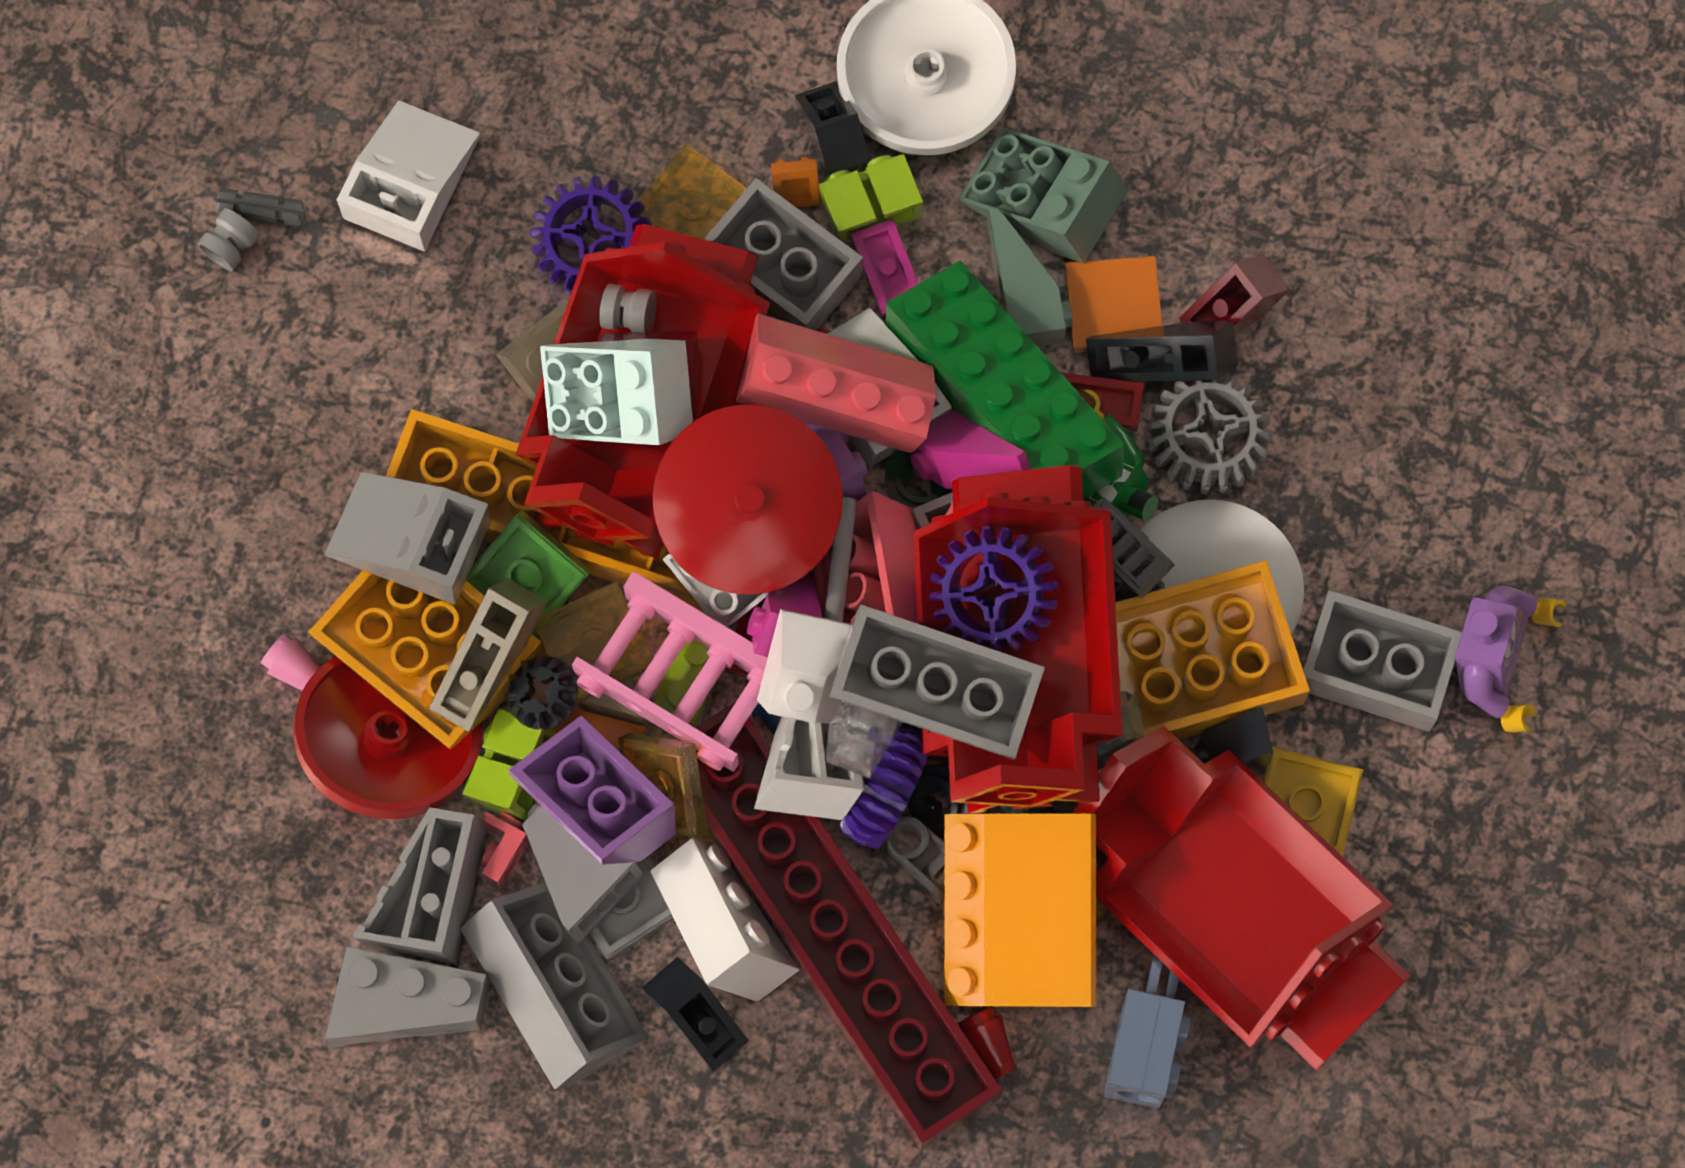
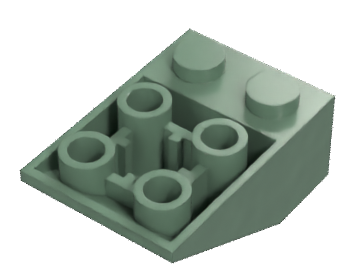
(1047, 192)

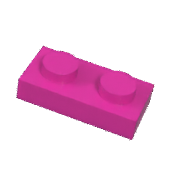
(884, 262)

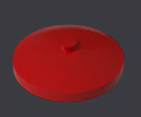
(747, 499)
(371, 752)

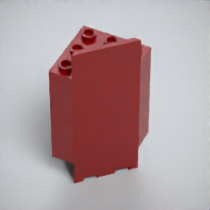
(700, 287)
(1079, 649)
(1240, 897)

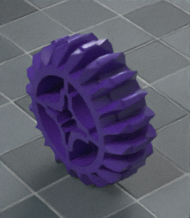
(591, 218)
(954, 595)
(886, 791)

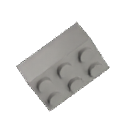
(799, 262)
(1380, 660)

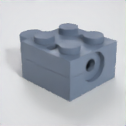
(1146, 1042)

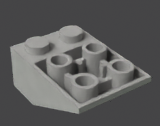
(411, 534)

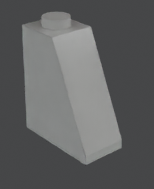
(576, 880)

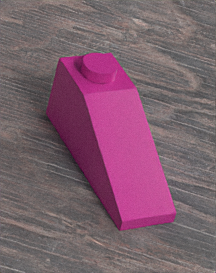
(964, 449)
(796, 597)

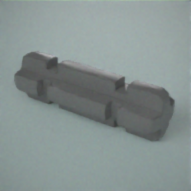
(262, 207)

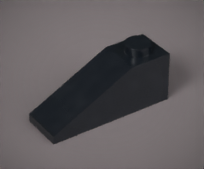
(1165, 352)

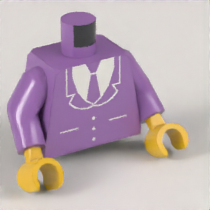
(1492, 647)

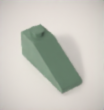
(1026, 286)

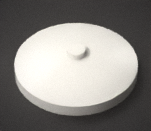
(926, 72)
(1223, 536)

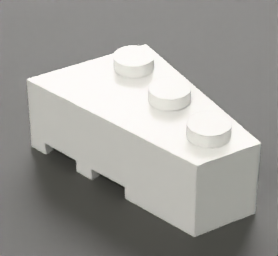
(801, 779)
(722, 922)

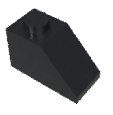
(833, 128)
(1242, 735)
(695, 1013)

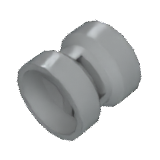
(228, 239)
(628, 309)

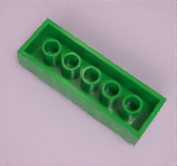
(1002, 377)

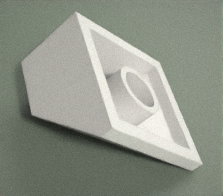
(803, 667)

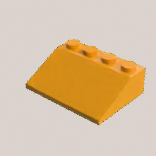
(406, 645)
(1209, 651)
(1020, 910)

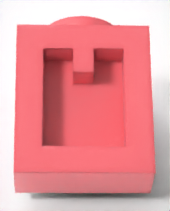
(503, 857)

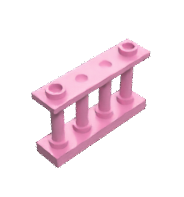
(684, 626)

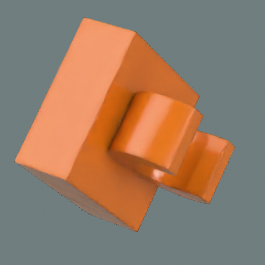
(797, 181)

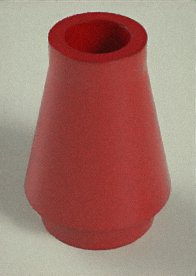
(990, 1041)

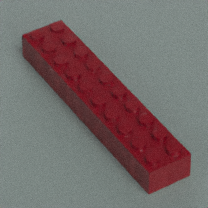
(845, 948)

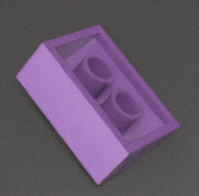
(597, 795)

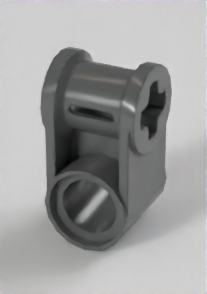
(924, 862)

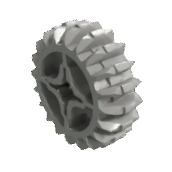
(1192, 438)

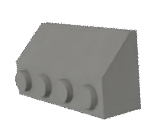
(936, 681)
(553, 986)

